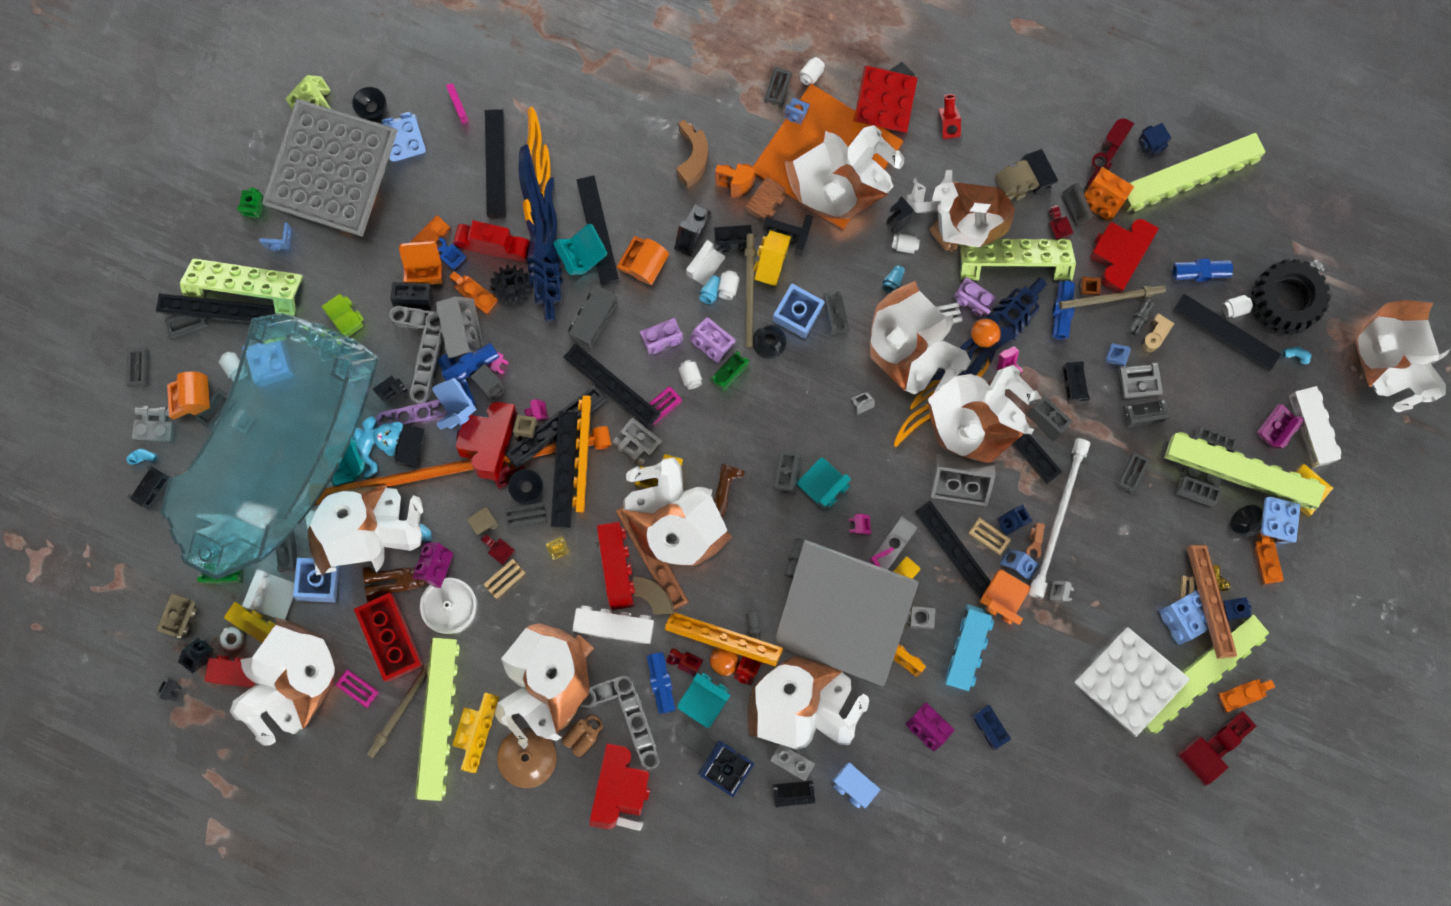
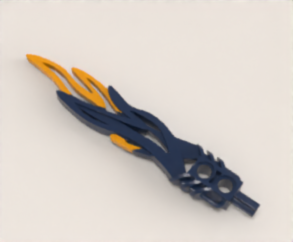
(538, 210)
(1007, 335)

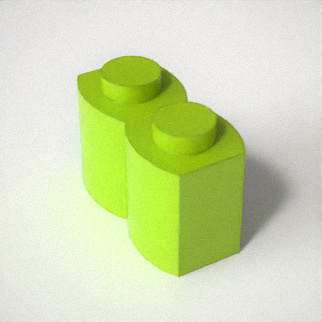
(342, 315)

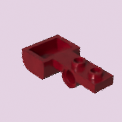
(1111, 144)
(1205, 757)

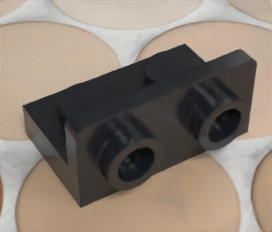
(731, 238)
(388, 388)

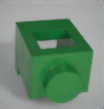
(251, 208)

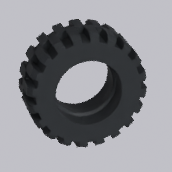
(1306, 280)

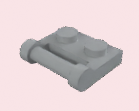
(1140, 386)

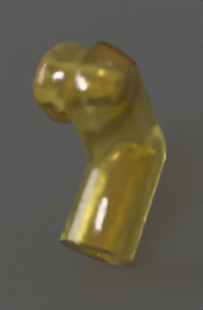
(1223, 584)

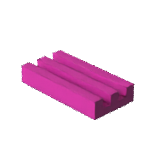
(457, 103)
(674, 395)
(370, 697)

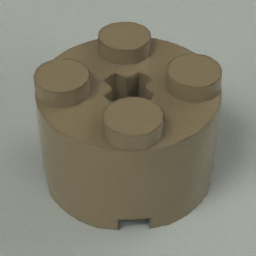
(1016, 180)

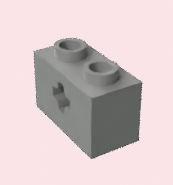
(792, 762)

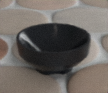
(366, 96)
(769, 350)
(525, 497)
(1245, 518)

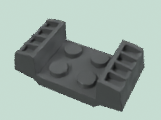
(1201, 485)

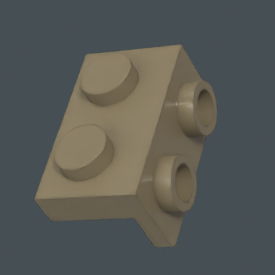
(176, 615)

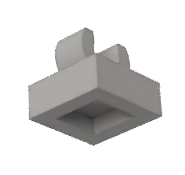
(1060, 591)

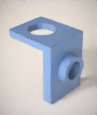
(794, 114)
(275, 244)
(1022, 564)

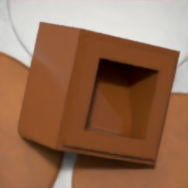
(1090, 286)

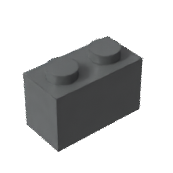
(488, 383)

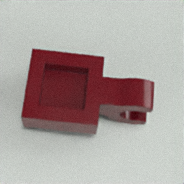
(1059, 225)
(505, 475)
(499, 550)
(687, 662)

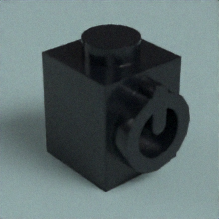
(195, 655)

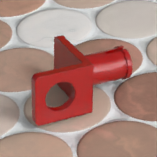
(950, 116)

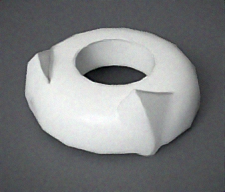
(239, 642)

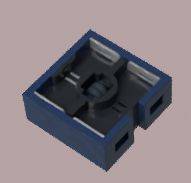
(725, 768)

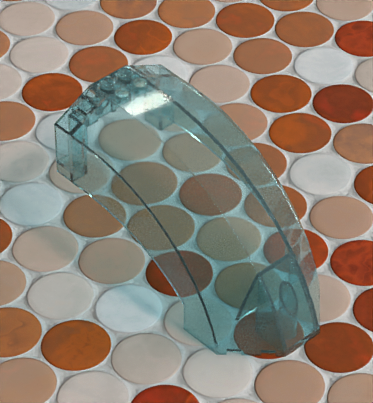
(271, 445)

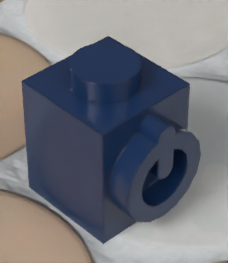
(1154, 139)
(1014, 520)
(1237, 608)

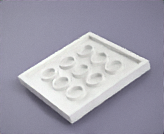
(1132, 681)

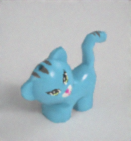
(384, 437)

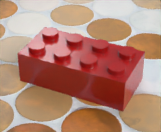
(388, 637)

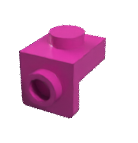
(1008, 358)

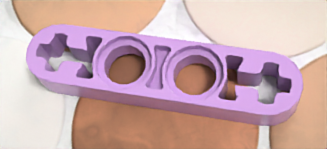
(413, 413)

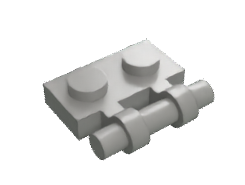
(153, 430)
(641, 437)

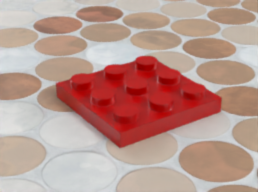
(885, 99)

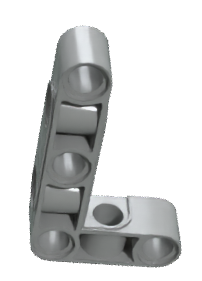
(430, 345)
(902, 533)
(631, 708)

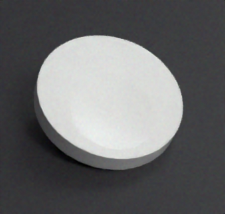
(449, 607)

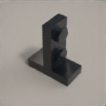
(691, 229)
(795, 232)

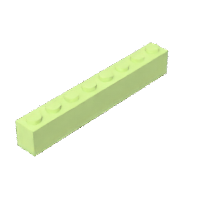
(1194, 171)
(1244, 471)
(1209, 669)
(436, 719)

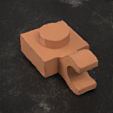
(1036, 536)

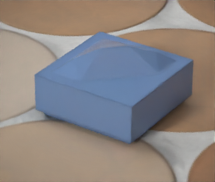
(1118, 354)

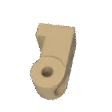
(1158, 334)

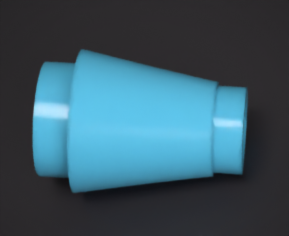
(893, 279)
(710, 290)

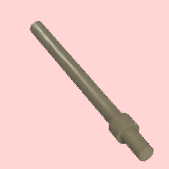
(750, 253)
(1144, 292)
(381, 738)

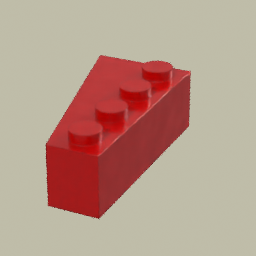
(615, 565)
(227, 672)

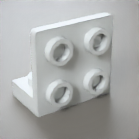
(269, 595)

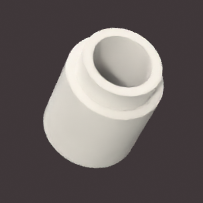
(811, 71)
(905, 242)
(728, 285)
(1237, 306)
(229, 363)
(690, 374)

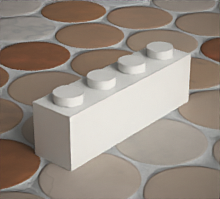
(1315, 428)
(613, 626)

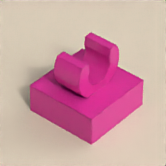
(494, 366)
(537, 410)
(862, 524)

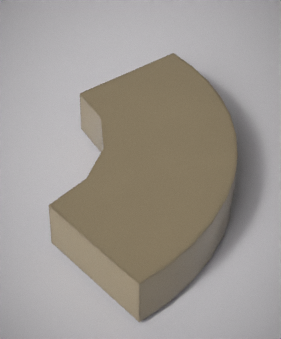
(654, 594)

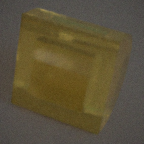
(557, 548)

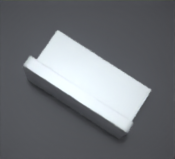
(705, 264)

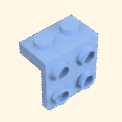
(408, 138)
(455, 403)
(1280, 520)
(1185, 618)

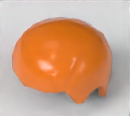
(985, 333)
(723, 661)

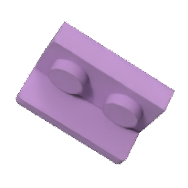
(974, 297)
(661, 336)
(712, 339)

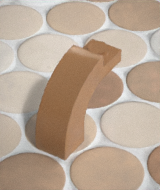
(695, 166)

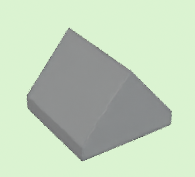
(863, 402)

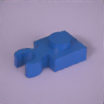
(451, 255)

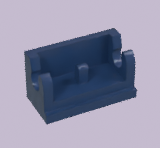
(991, 727)

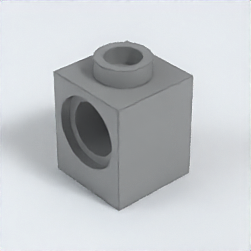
(929, 614)

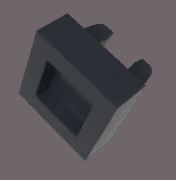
(166, 688)

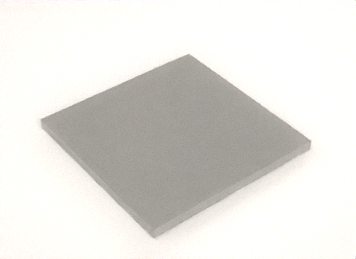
(329, 167)
(845, 613)

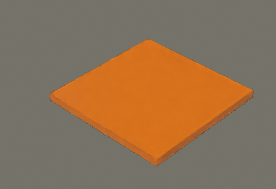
(796, 139)

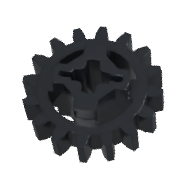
(510, 276)

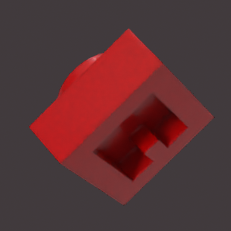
(747, 670)

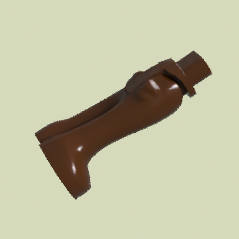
(727, 475)
(403, 582)

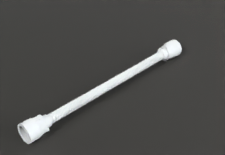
(1038, 585)

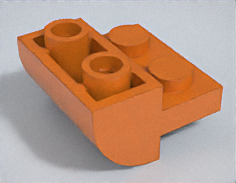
(739, 180)
(643, 259)
(188, 394)

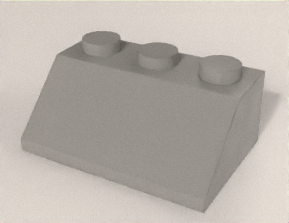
(459, 326)
(962, 480)

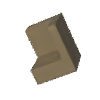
(525, 427)
(482, 521)

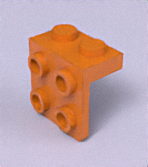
(1107, 194)
(421, 262)
(1005, 596)

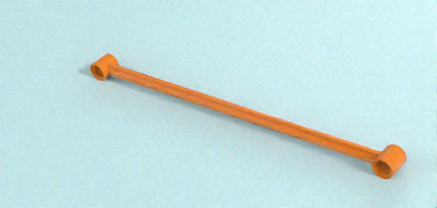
(599, 438)

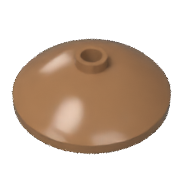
(533, 772)

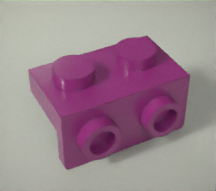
(1279, 427)
(433, 564)
(930, 727)

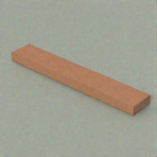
(659, 570)
(1211, 601)

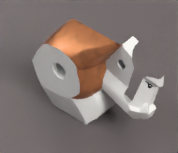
(840, 178)
(966, 211)
(907, 347)
(1399, 352)
(977, 417)
(673, 522)
(359, 524)
(551, 678)
(291, 680)
(799, 699)

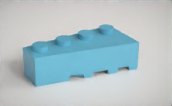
(969, 647)

